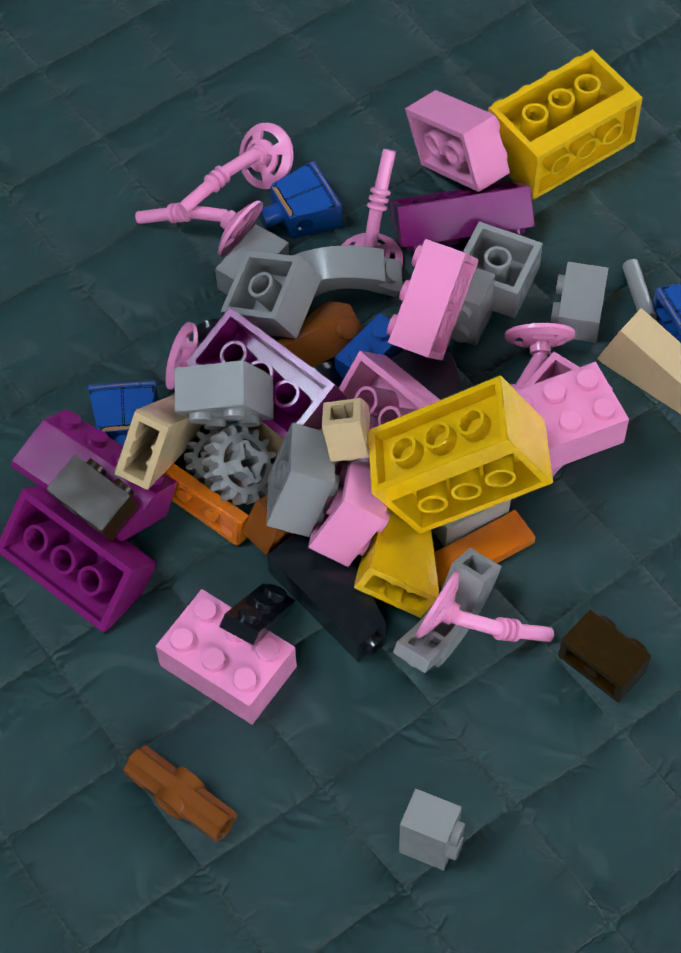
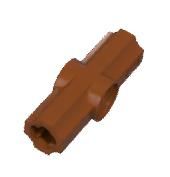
(180, 793)

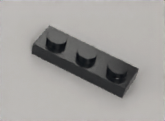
(258, 613)

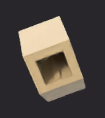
(346, 429)

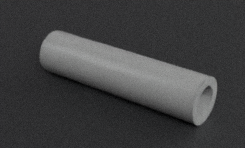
(638, 287)

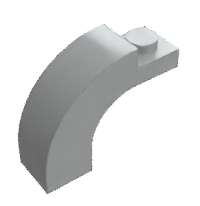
(355, 269)
(476, 582)

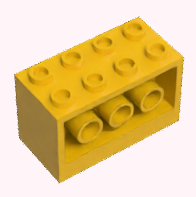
(566, 122)
(459, 455)

